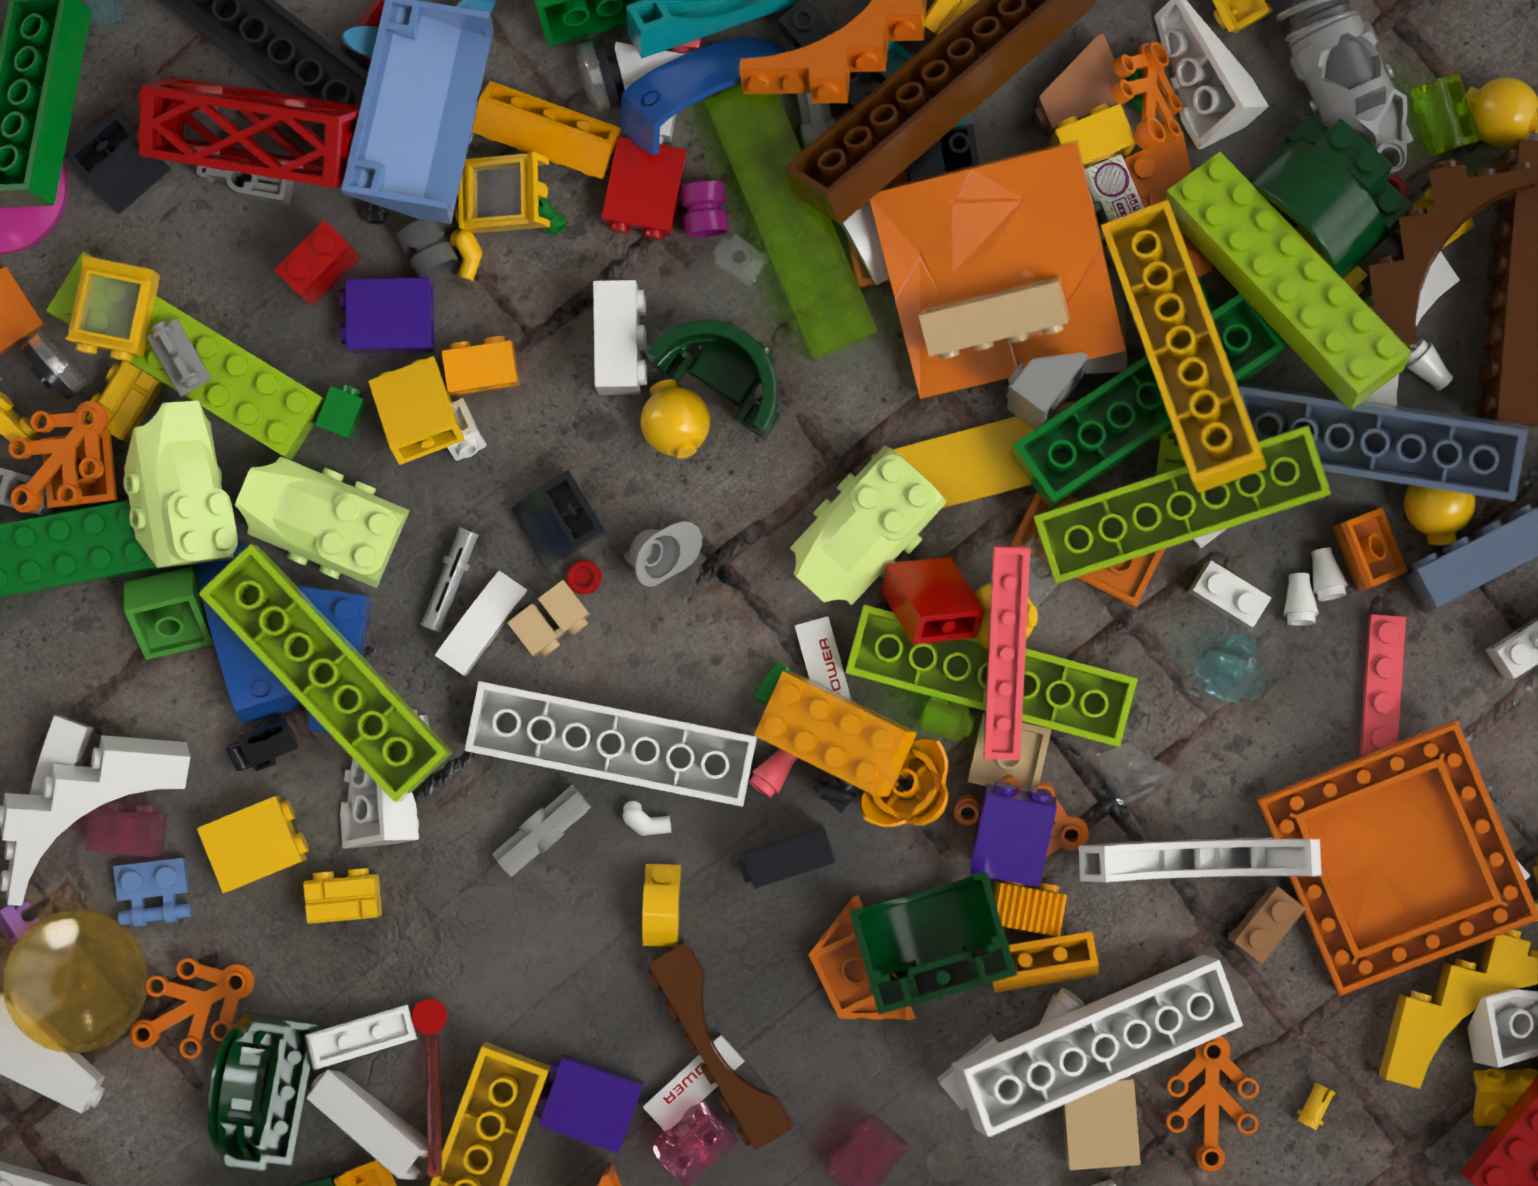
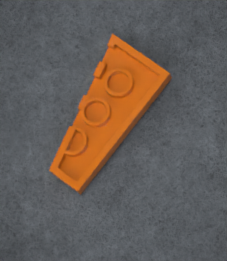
(1155, 173)

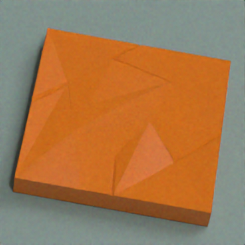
(991, 233)
(1405, 857)

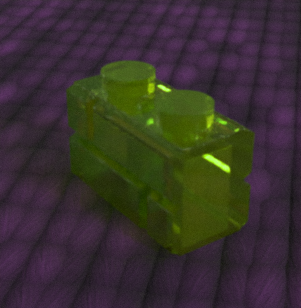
(1444, 115)
(945, 719)

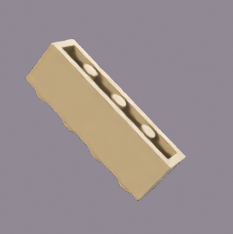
(994, 317)

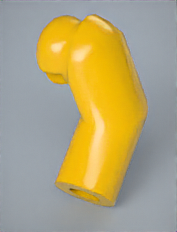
(470, 251)

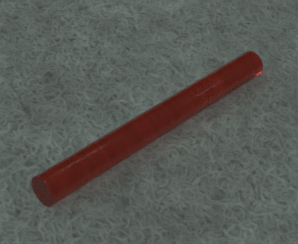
(433, 1096)

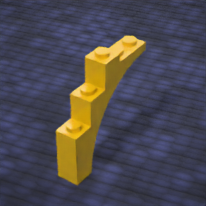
(1423, 1025)

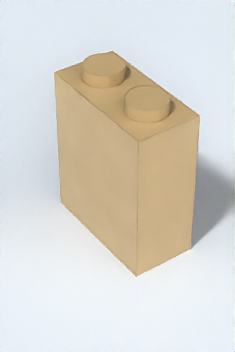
(1102, 1128)

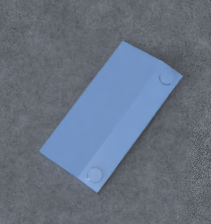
(419, 108)

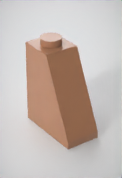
(1079, 87)

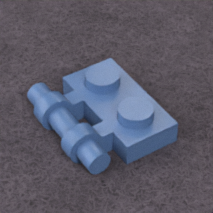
(150, 880)

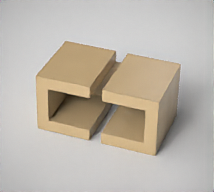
(537, 632)

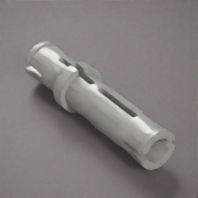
(466, 540)

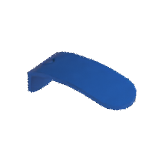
(682, 83)
(250, 683)

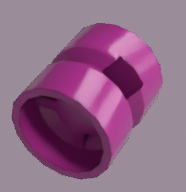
(704, 209)

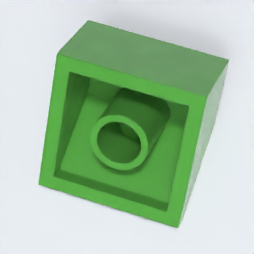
(167, 613)

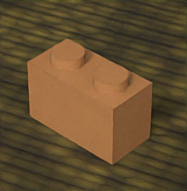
(1266, 923)

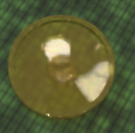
(75, 981)

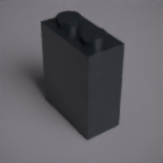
(787, 858)

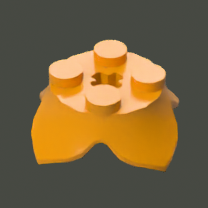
(924, 801)

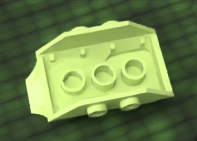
(177, 489)
(321, 519)
(865, 528)

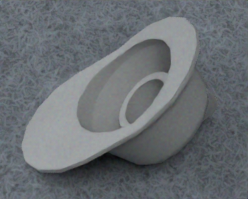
(664, 552)

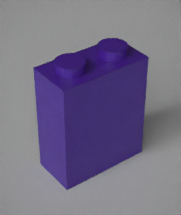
(388, 315)
(1013, 833)
(589, 1102)

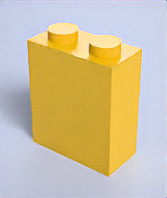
(416, 410)
(253, 843)

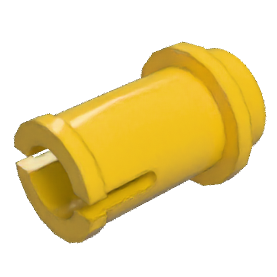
(1315, 1106)

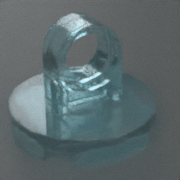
(1230, 671)

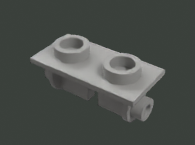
(178, 356)

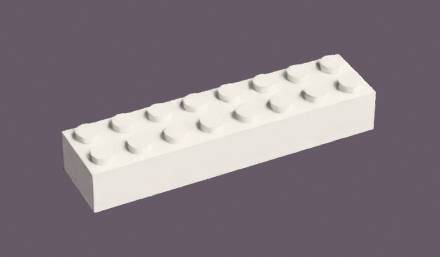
(610, 743)
(1096, 1045)

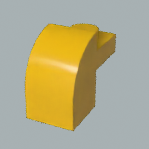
(661, 905)

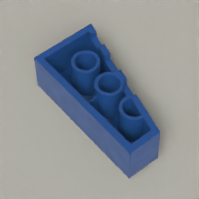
(349, 616)

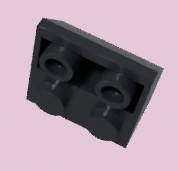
(952, 152)
(112, 163)
(558, 519)

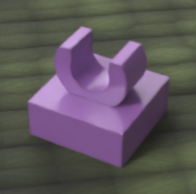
(12, 923)

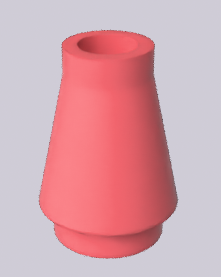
(772, 773)

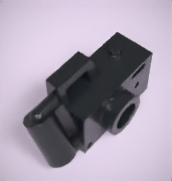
(262, 745)
(836, 792)

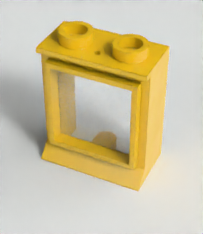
(501, 193)
(113, 308)

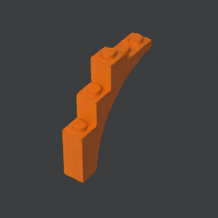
(827, 64)

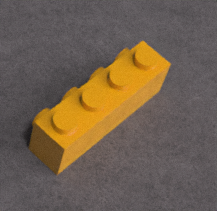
(546, 128)

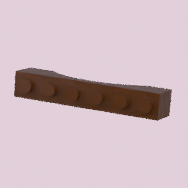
(757, 1111)

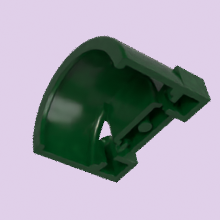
(1333, 191)
(727, 363)
(934, 941)

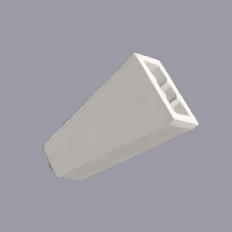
(54, 1074)
(371, 1125)

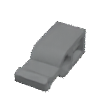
(259, 189)

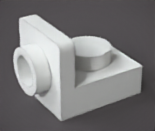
(473, 438)

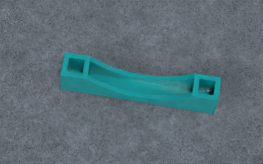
(670, 23)

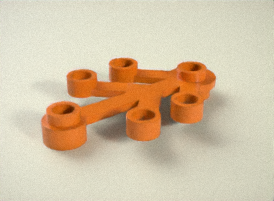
(1152, 60)
(62, 453)
(1060, 826)
(198, 1003)
(1211, 1095)

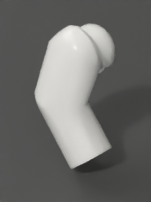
(642, 823)

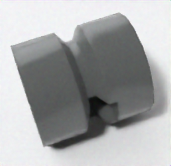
(427, 248)

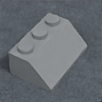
(1044, 386)

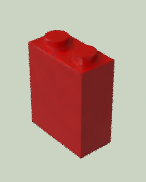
(644, 189)
(318, 263)
(932, 600)

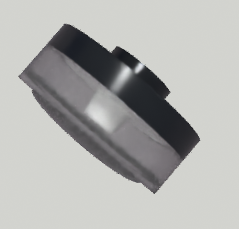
(598, 75)
(54, 365)

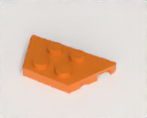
(843, 971)

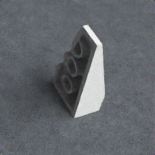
(1211, 83)
(372, 816)
(1505, 1028)

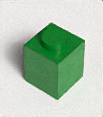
(342, 411)

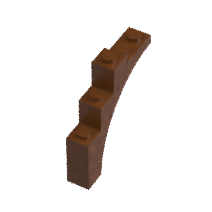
(1456, 199)

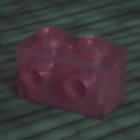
(126, 831)
(694, 1143)
(868, 1155)

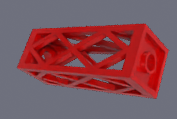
(165, 111)

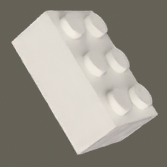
(619, 337)

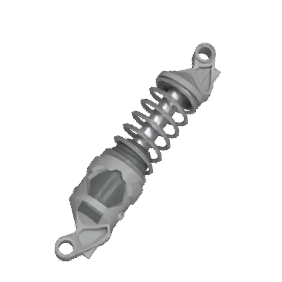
(1346, 75)

